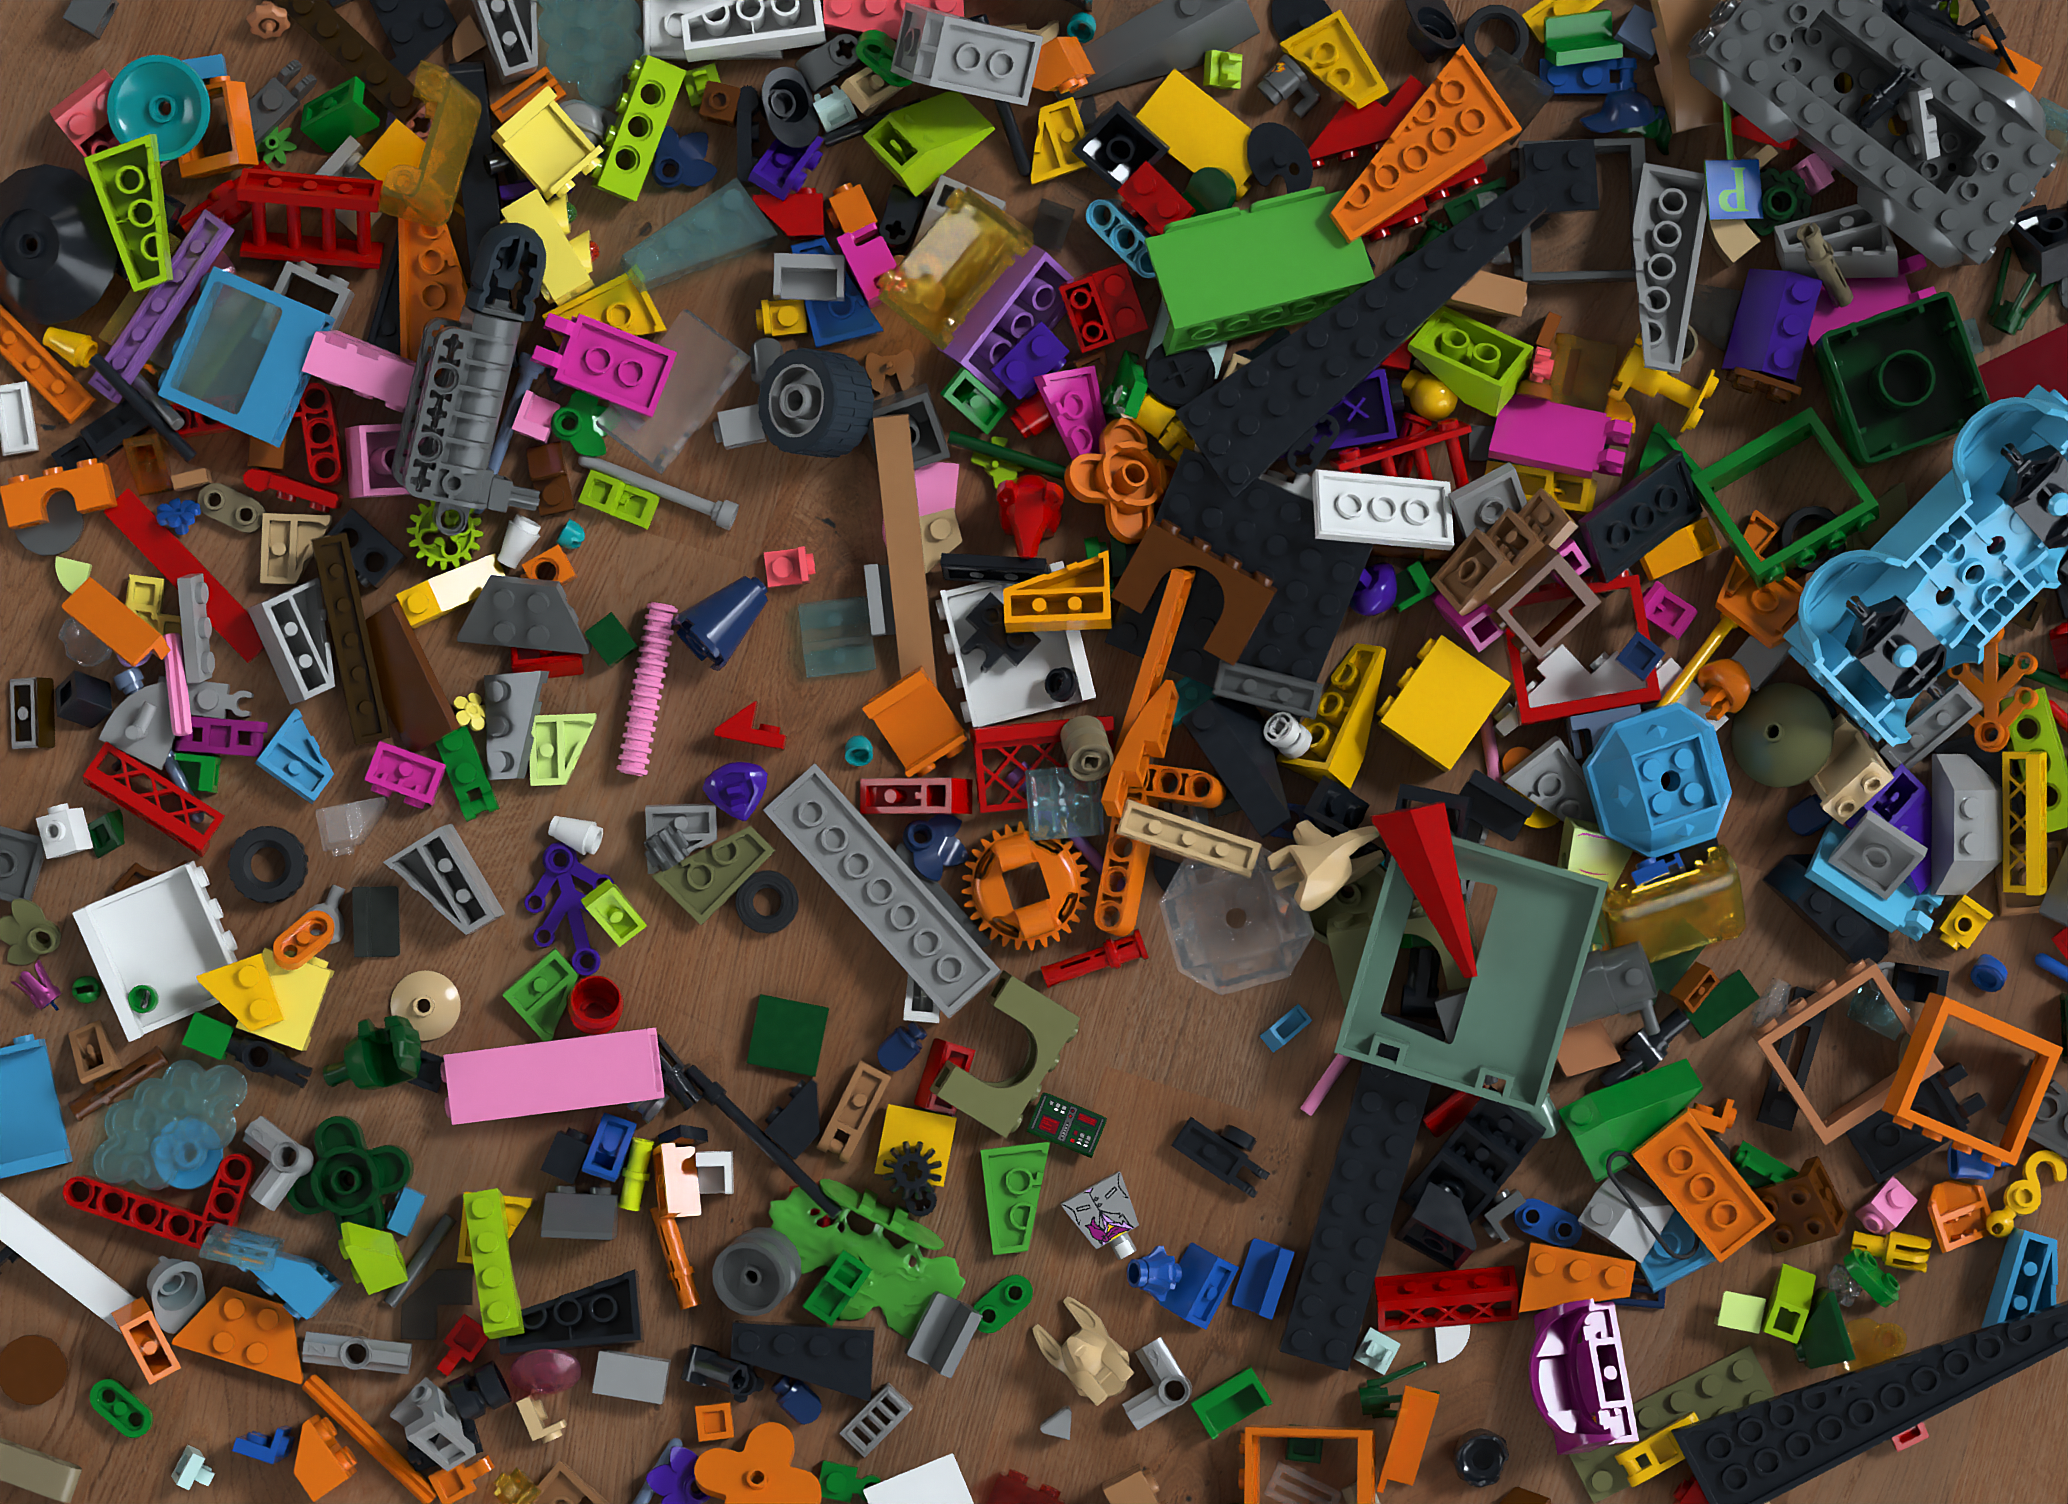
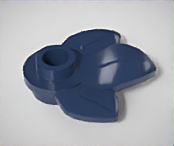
(686, 156)
(940, 846)

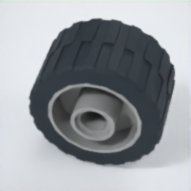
(815, 403)

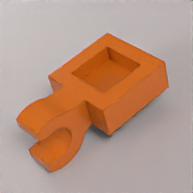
(459, 1481)

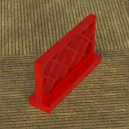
(1018, 735)

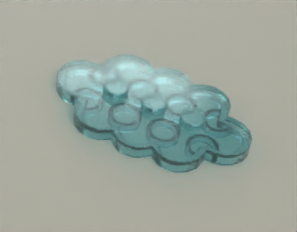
(591, 44)
(170, 1124)

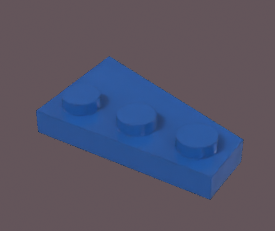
(837, 320)

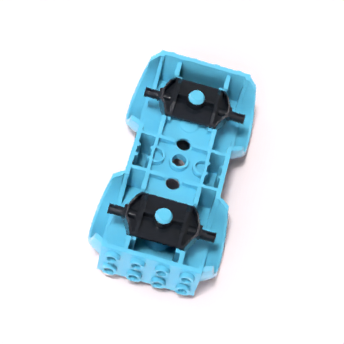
(1873, 614)

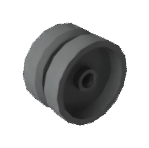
(756, 1271)

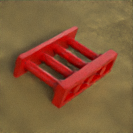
(310, 191)
(1447, 430)

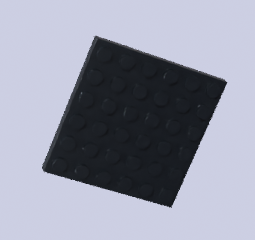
(1269, 534)

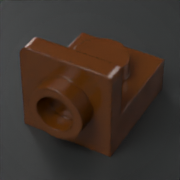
(720, 104)

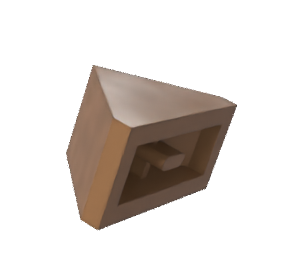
(93, 1052)

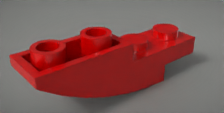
(1413, 213)

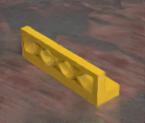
(2035, 822)

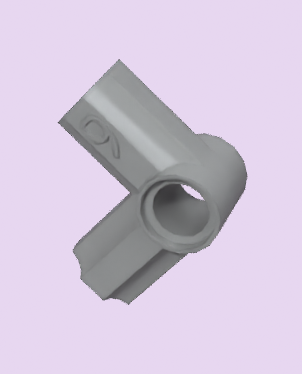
(278, 1175)
(1154, 1401)

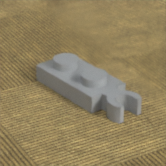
(213, 699)

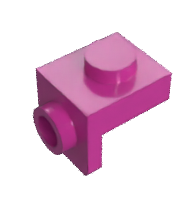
(1667, 610)

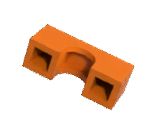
(27, 498)

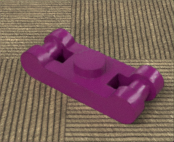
(222, 737)

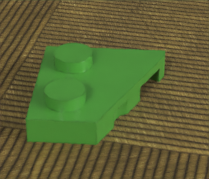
(543, 993)

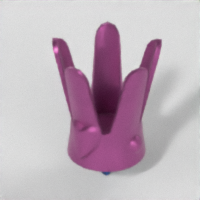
(39, 995)

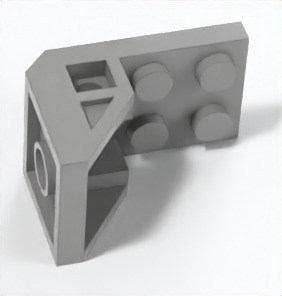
(966, 55)

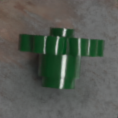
(1793, 202)

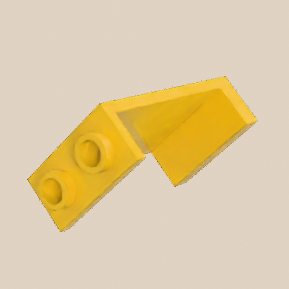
(1198, 129)

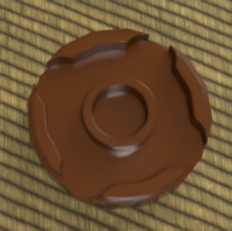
(32, 1369)

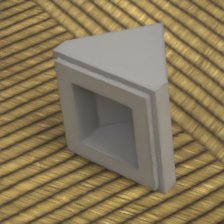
(1058, 1423)

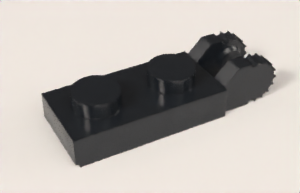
(747, 133)
(1216, 1155)

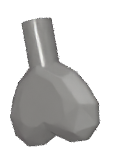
(331, 908)

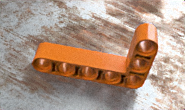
(1134, 865)

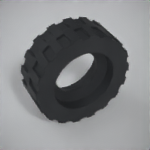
(294, 871)

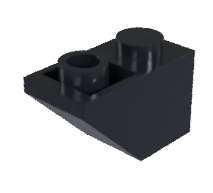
(798, 1122)

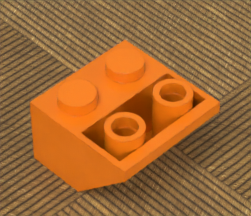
(320, 1459)

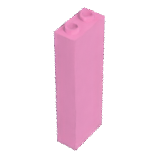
(552, 1076)

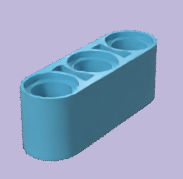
(1116, 234)

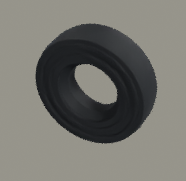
(786, 912)

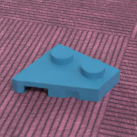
(296, 759)

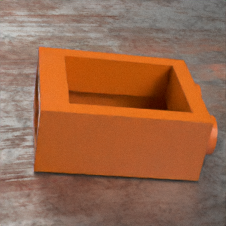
(244, 153)

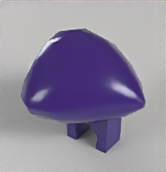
(1375, 590)
(736, 788)

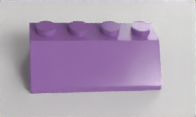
(1006, 313)

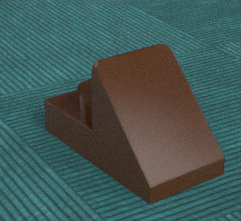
(551, 478)

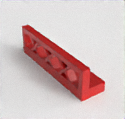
(145, 810)
(1446, 1292)

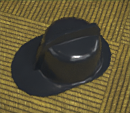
(1432, 28)
(789, 108)

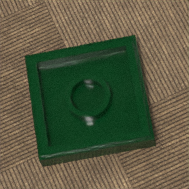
(788, 1035)

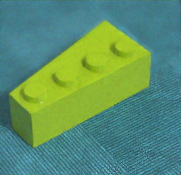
(134, 206)

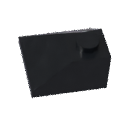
(1438, 1227)

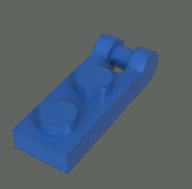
(1588, 77)

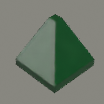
(107, 833)

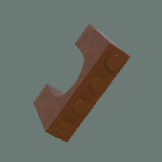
(1244, 594)

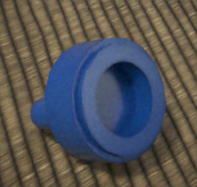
(1988, 973)

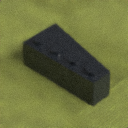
(586, 1318)
(814, 1353)

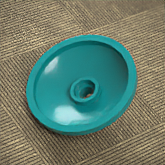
(138, 101)

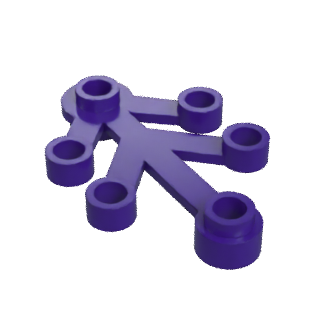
(568, 901)

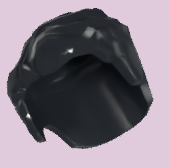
(1480, 1457)

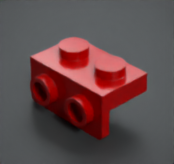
(1154, 199)

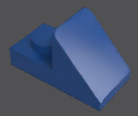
(609, 1147)

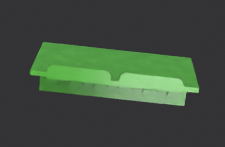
(1254, 268)

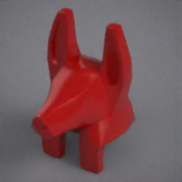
(1029, 510)

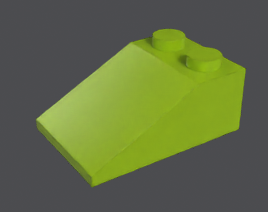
(1472, 359)

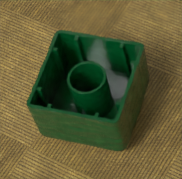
(1900, 379)

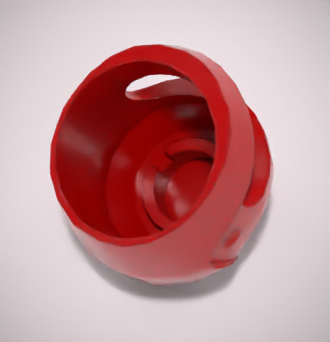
(595, 1005)

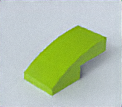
(619, 499)

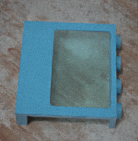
(243, 356)

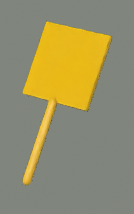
(394, 148)

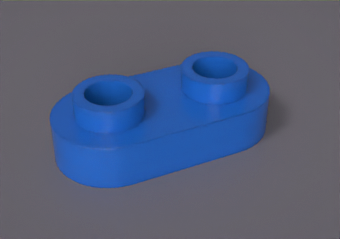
(1548, 1222)

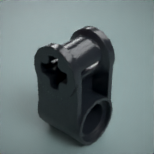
(901, 216)

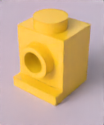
(1962, 908)

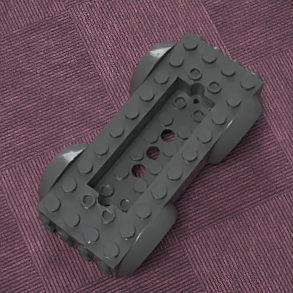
(1779, 72)

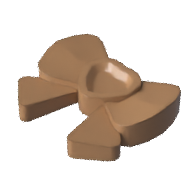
(901, 364)

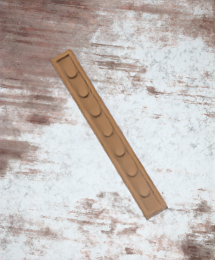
(904, 544)

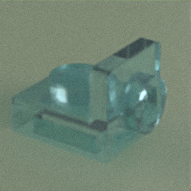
(1874, 1012)

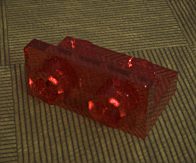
(1014, 1489)

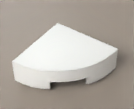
(1450, 1341)

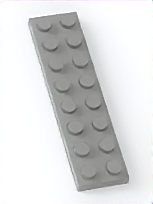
(882, 891)

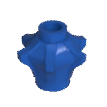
(1154, 1273)

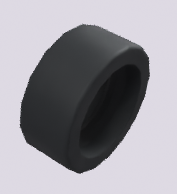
(1496, 12)
(1806, 513)

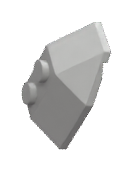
(1964, 824)

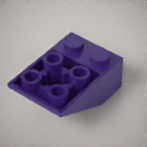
(1908, 808)

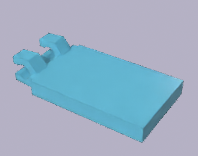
(1890, 913)

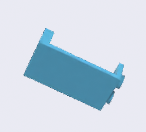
(30, 1110)

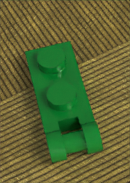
(466, 772)

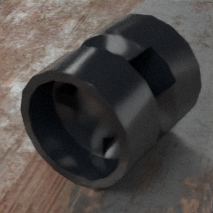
(479, 1391)

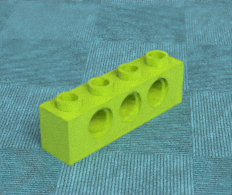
(666, 83)
(2047, 741)

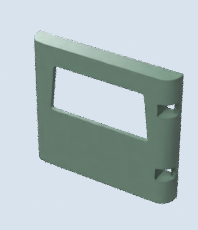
(1522, 986)

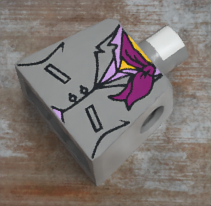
(1105, 1214)

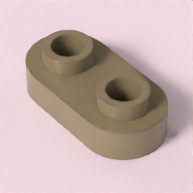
(231, 507)

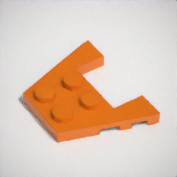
(1764, 611)

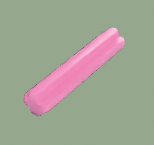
(177, 686)

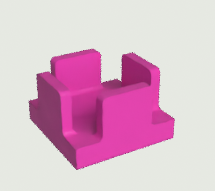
(867, 260)

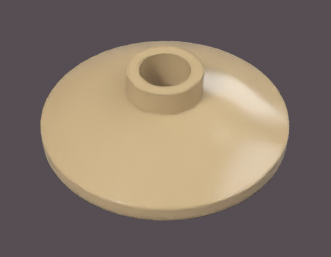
(443, 1000)

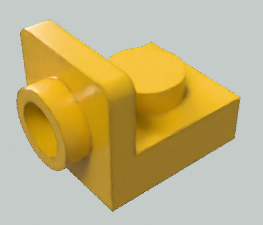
(782, 318)

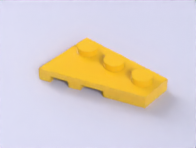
(617, 305)

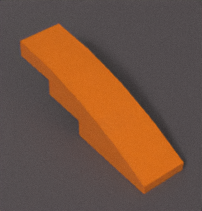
(1144, 740)

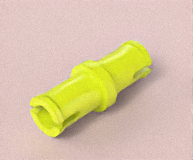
(636, 1174)

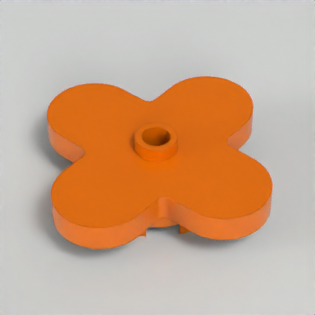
(1122, 479)
(763, 1461)

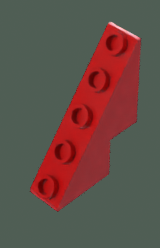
(1364, 128)

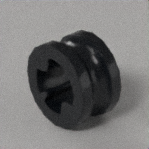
(910, 1204)

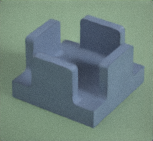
(1593, 727)

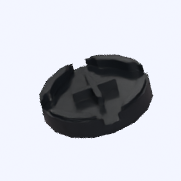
(1179, 376)

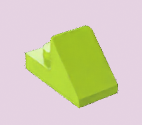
(614, 912)

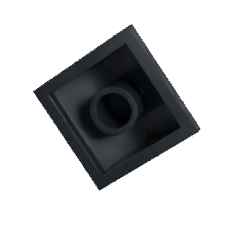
(1118, 145)

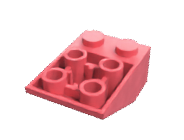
(85, 116)

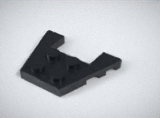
(412, 28)

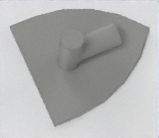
(142, 725)

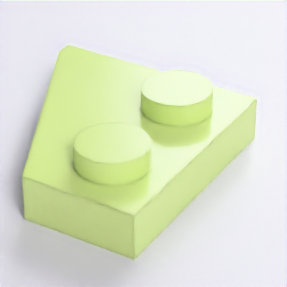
(558, 746)

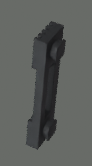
(1776, 1106)

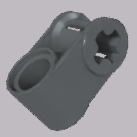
(823, 64)

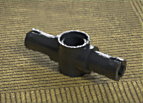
(1645, 1051)
(277, 1063)

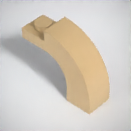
(1734, 237)

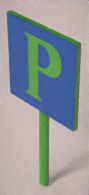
(1732, 184)

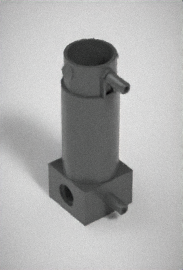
(1609, 985)

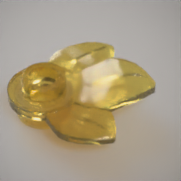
(1868, 1343)

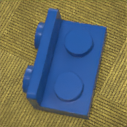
(260, 1447)

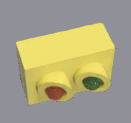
(566, 261)

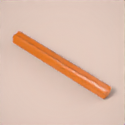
(369, 1439)

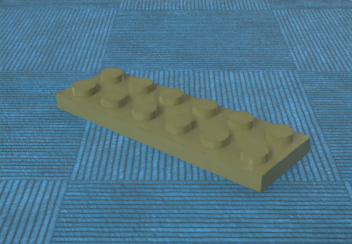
(1708, 1392)

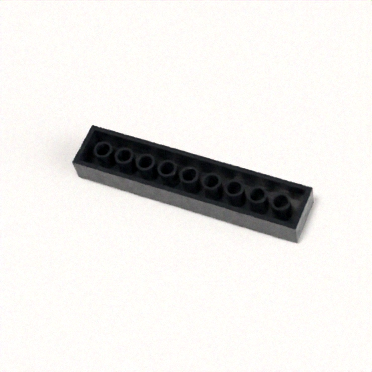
(1356, 1210)

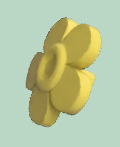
(470, 711)

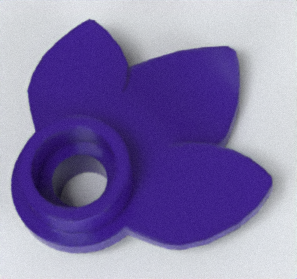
(675, 1478)

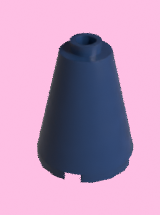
(721, 620)

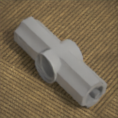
(334, 1350)

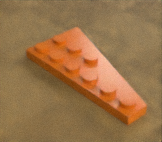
(1440, 136)
(428, 283)

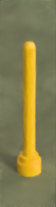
(1698, 660)

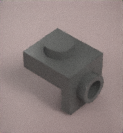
(1503, 1205)

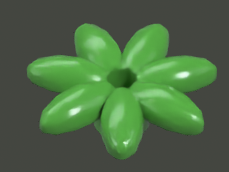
(277, 149)

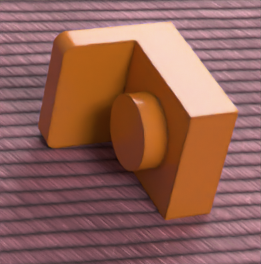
(1705, 1118)

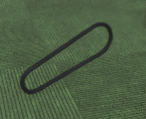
(1639, 1212)

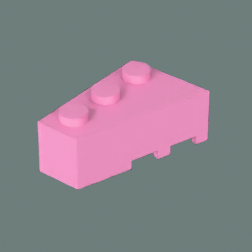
(361, 367)

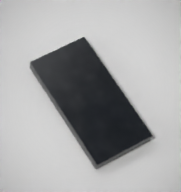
(1640, 516)

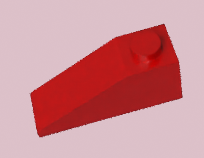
(916, 796)

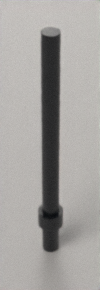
(715, 1095)

